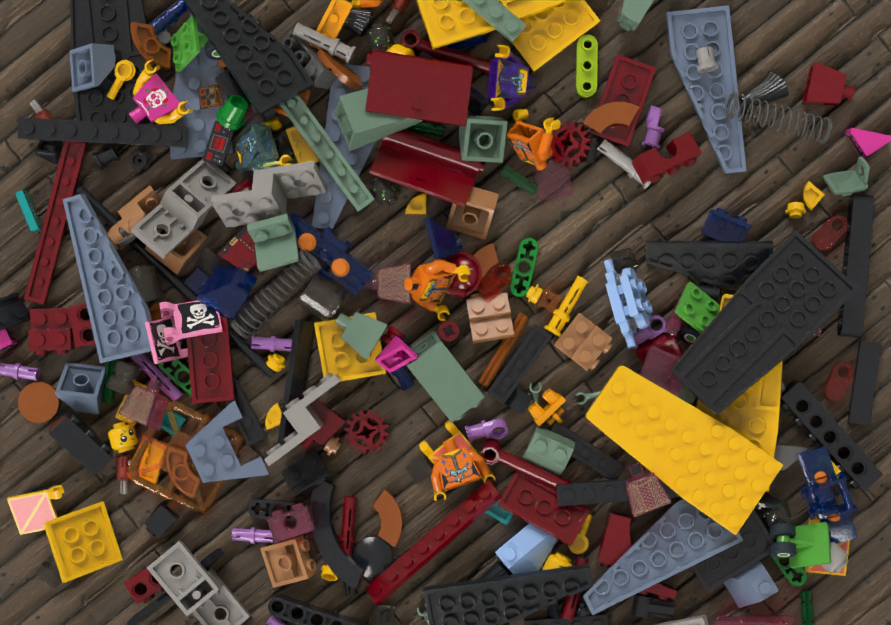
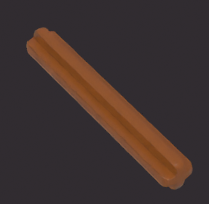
(502, 351)

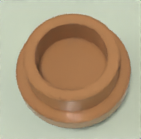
(332, 445)

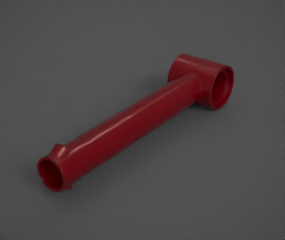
(444, 52)
(519, 464)

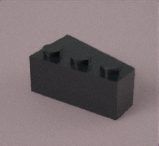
(80, 440)

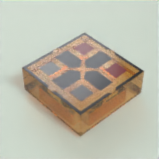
(209, 97)

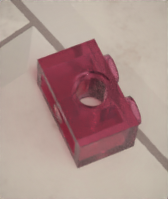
(282, 531)

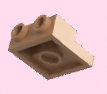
(490, 317)
(583, 342)
(288, 561)

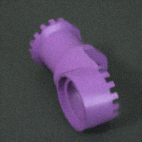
(654, 131)
(648, 333)
(485, 429)

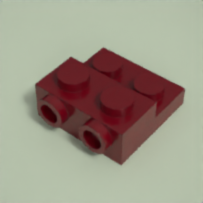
(51, 331)

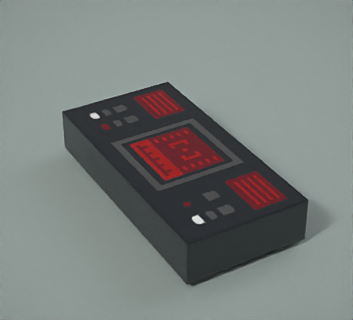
(218, 144)

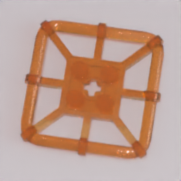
(178, 440)

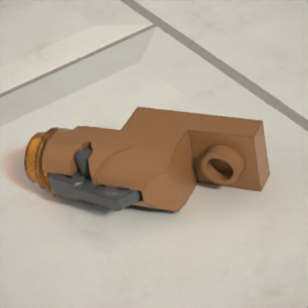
(131, 214)

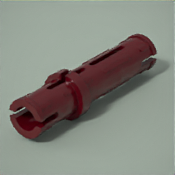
(348, 520)
(572, 601)

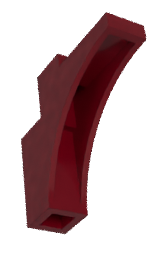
(616, 542)

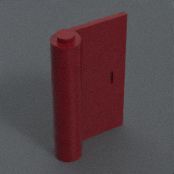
(418, 87)
(426, 166)

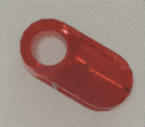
(826, 235)
(492, 284)
(835, 385)

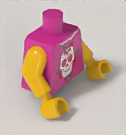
(156, 99)

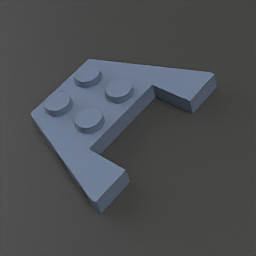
(214, 453)

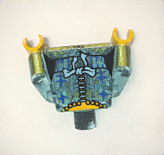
(257, 147)

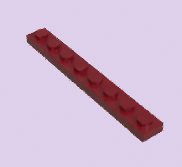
(55, 222)
(433, 542)

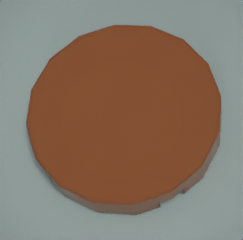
(38, 402)

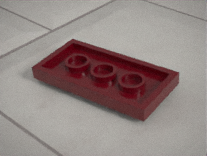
(630, 84)
(211, 366)
(538, 506)

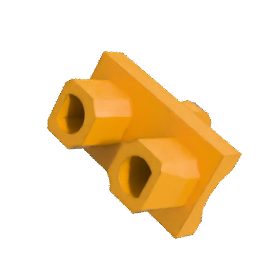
(554, 402)

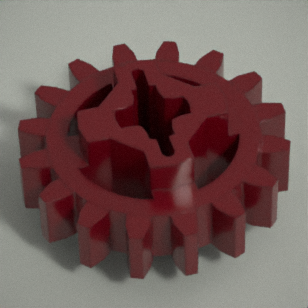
(569, 151)
(353, 435)

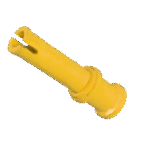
(561, 315)

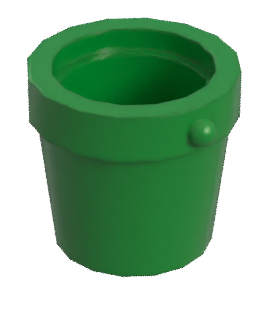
(233, 112)

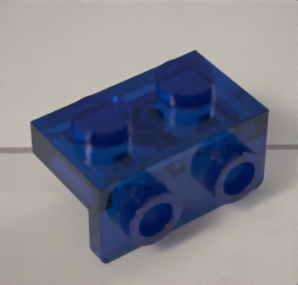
(724, 227)

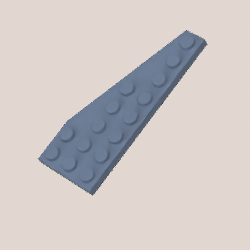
(197, 74)
(710, 90)
(331, 204)
(110, 293)
(668, 547)

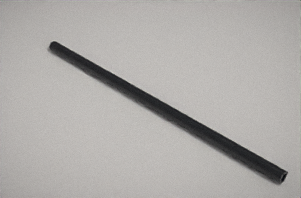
(175, 281)

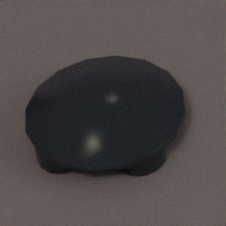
(373, 555)

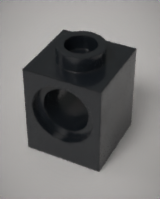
(161, 520)

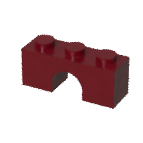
(652, 166)

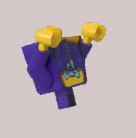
(508, 79)

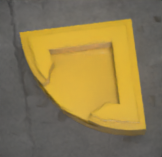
(811, 195)
(417, 205)
(273, 416)

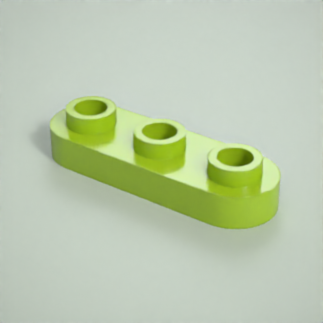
(586, 75)

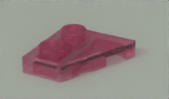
(674, 322)

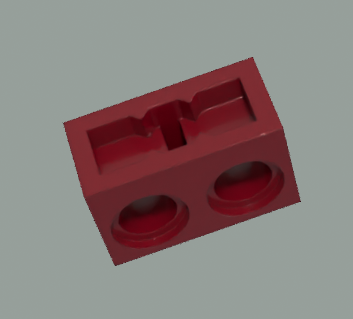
(80, 326)
(148, 580)

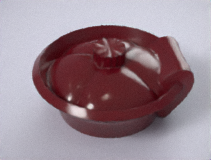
(461, 288)

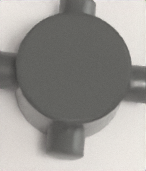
(164, 37)

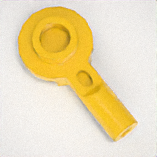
(124, 71)
(581, 542)

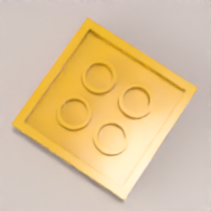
(340, 357)
(82, 541)

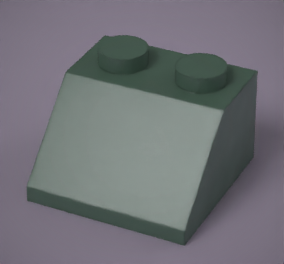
(483, 138)
(548, 450)

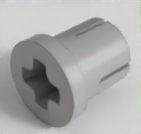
(706, 60)

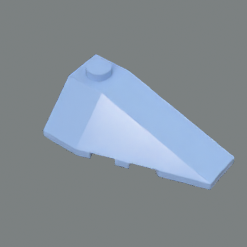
(526, 550)

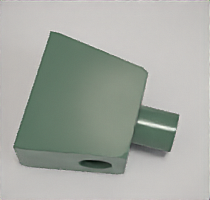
(361, 332)

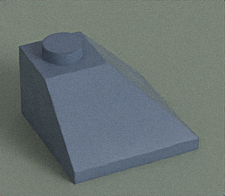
(91, 65)
(82, 387)
(751, 585)

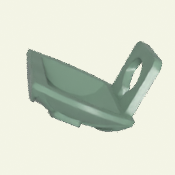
(849, 182)

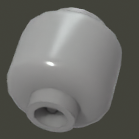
(838, 559)

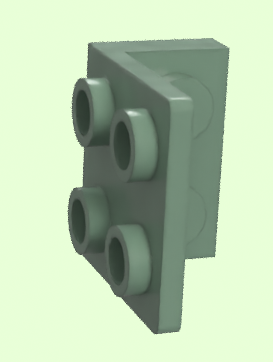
(274, 242)

